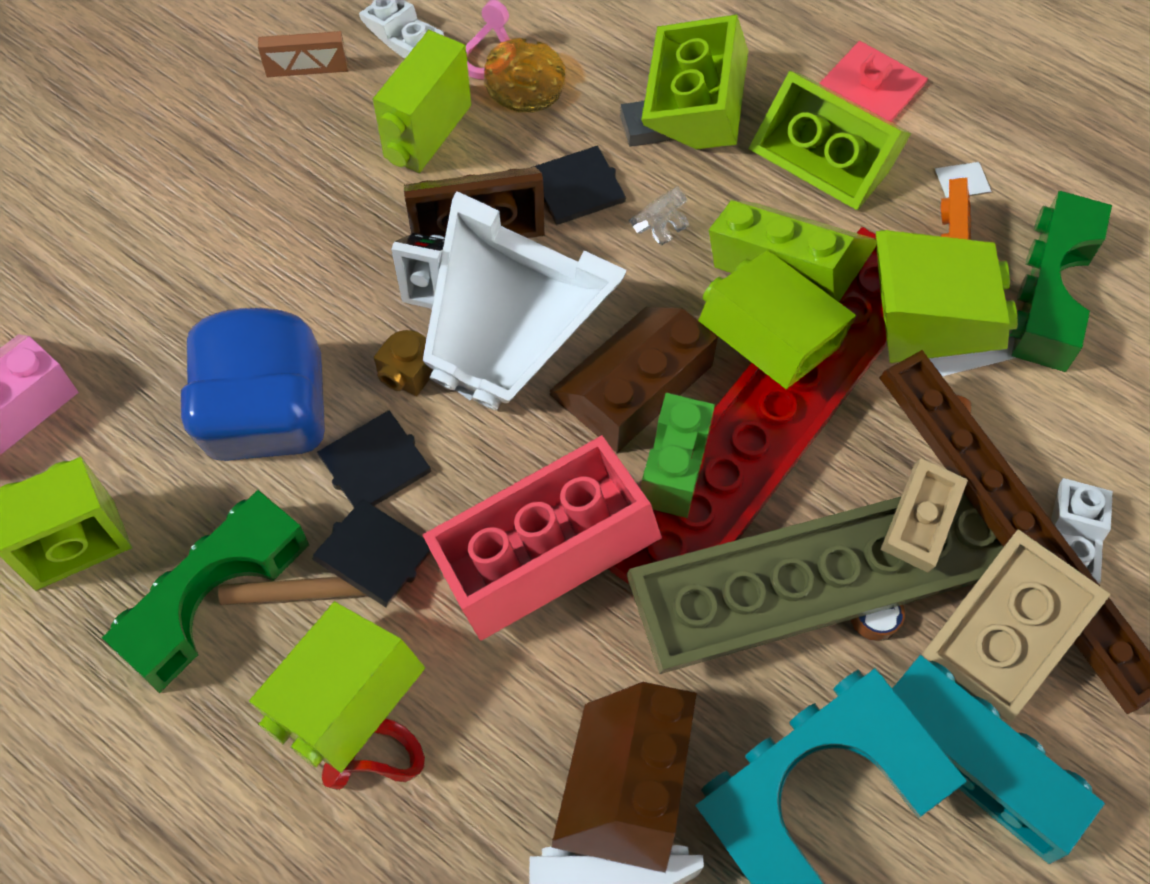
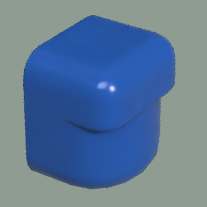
(253, 385)

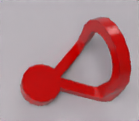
(335, 780)

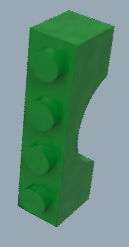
(1051, 320)
(158, 630)

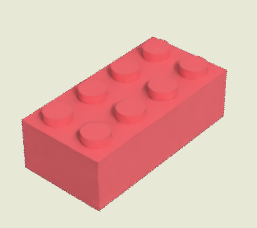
(542, 536)

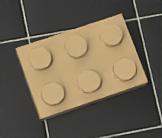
(1016, 624)

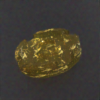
(524, 75)

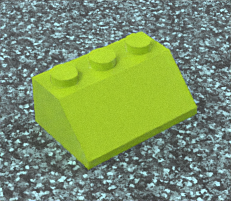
(697, 82)
(828, 140)
(816, 250)

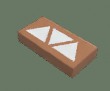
(303, 54)

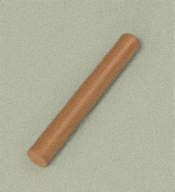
(285, 590)

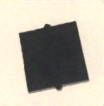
(579, 185)
(374, 461)
(373, 552)

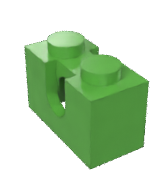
(669, 470)

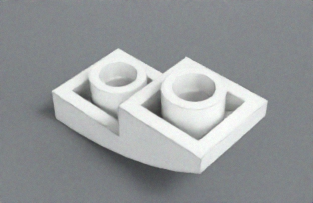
(396, 24)
(1084, 520)

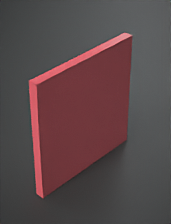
(874, 81)

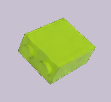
(423, 101)
(775, 317)
(336, 687)

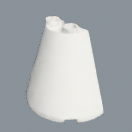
(505, 304)

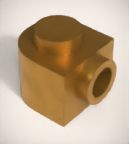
(401, 362)

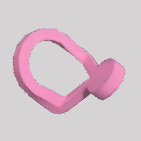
(495, 16)

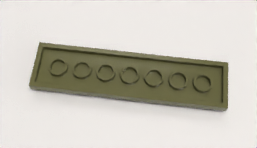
(795, 582)

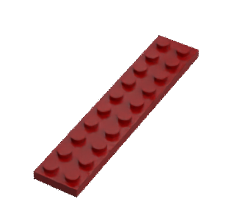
(764, 432)

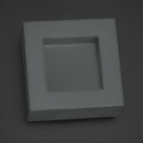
(635, 131)

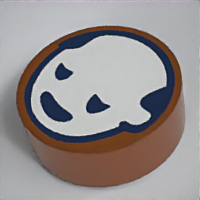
(881, 624)

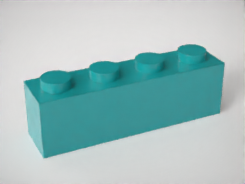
(1002, 767)

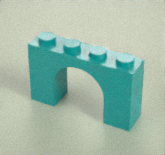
(863, 720)

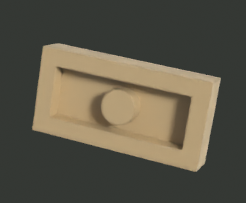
(924, 515)

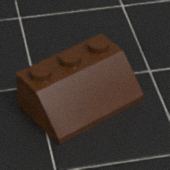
(514, 193)
(627, 377)
(627, 776)

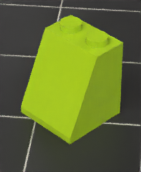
(942, 295)

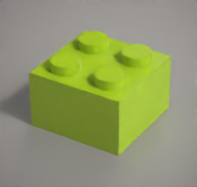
(59, 524)

